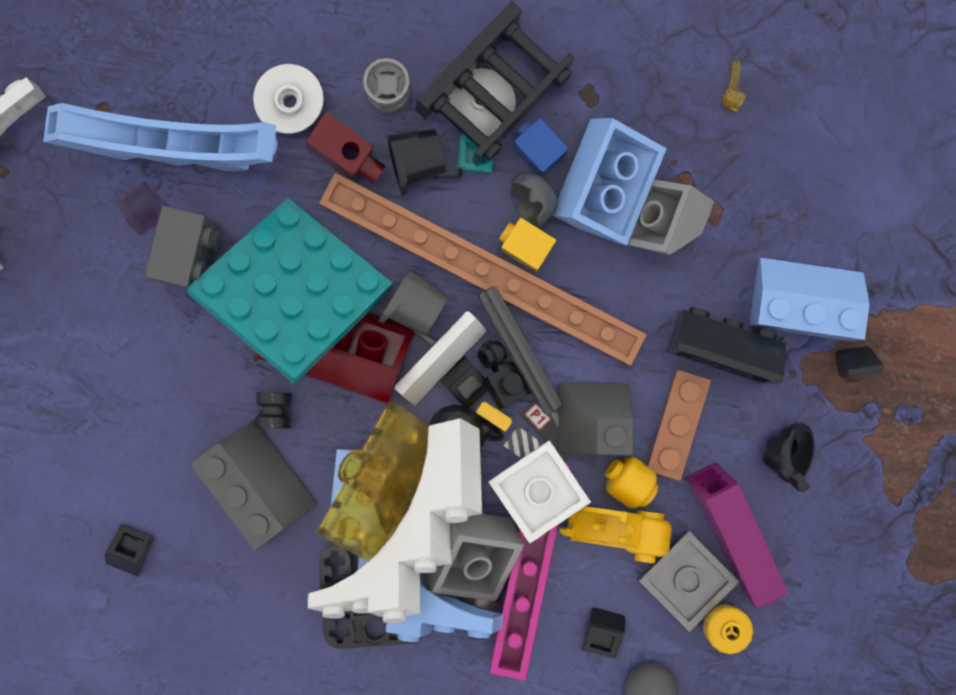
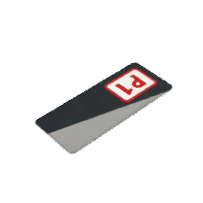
(544, 425)

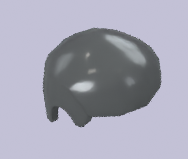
(537, 198)
(651, 680)

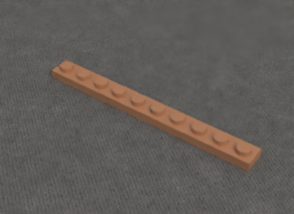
(482, 269)

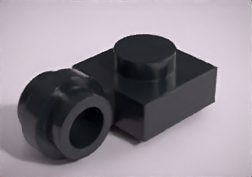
(507, 382)

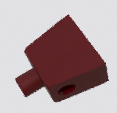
(329, 141)

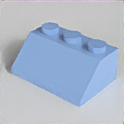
(609, 180)
(810, 300)

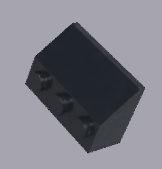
(728, 346)

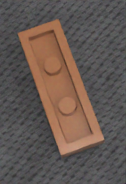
(678, 424)

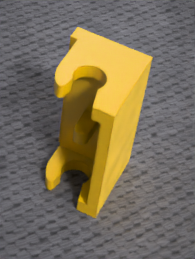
(604, 527)

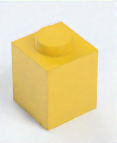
(526, 244)

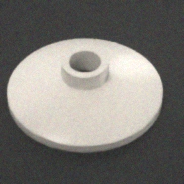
(286, 82)
(478, 113)

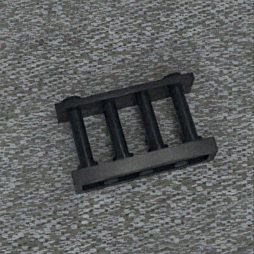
(483, 51)

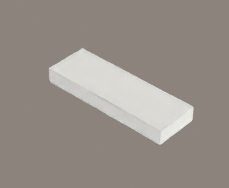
(440, 358)

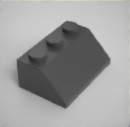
(253, 484)

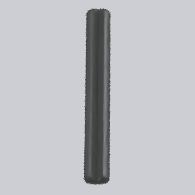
(519, 350)

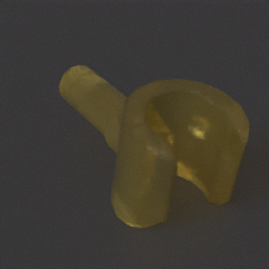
(734, 98)

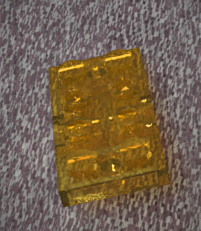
(378, 484)

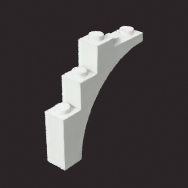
(422, 541)

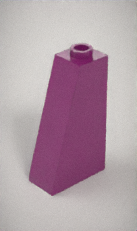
(737, 534)

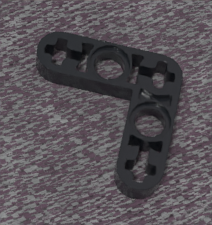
(356, 621)

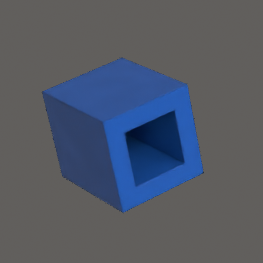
(539, 146)

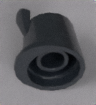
(418, 158)

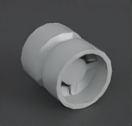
(387, 86)

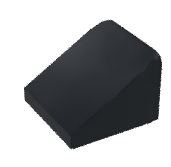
(857, 362)
(465, 382)
(128, 550)
(604, 632)

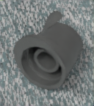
(416, 306)

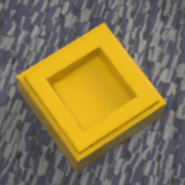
(494, 416)

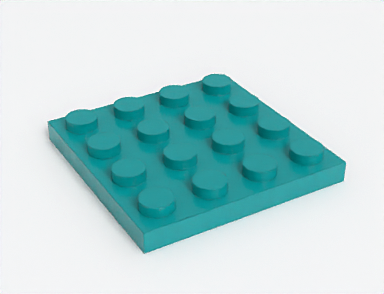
(290, 290)

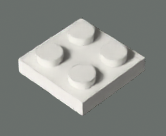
(539, 491)

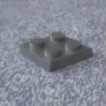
(688, 580)

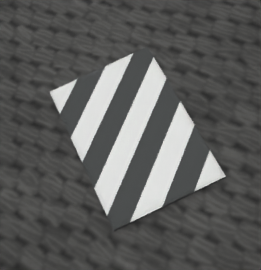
(522, 443)

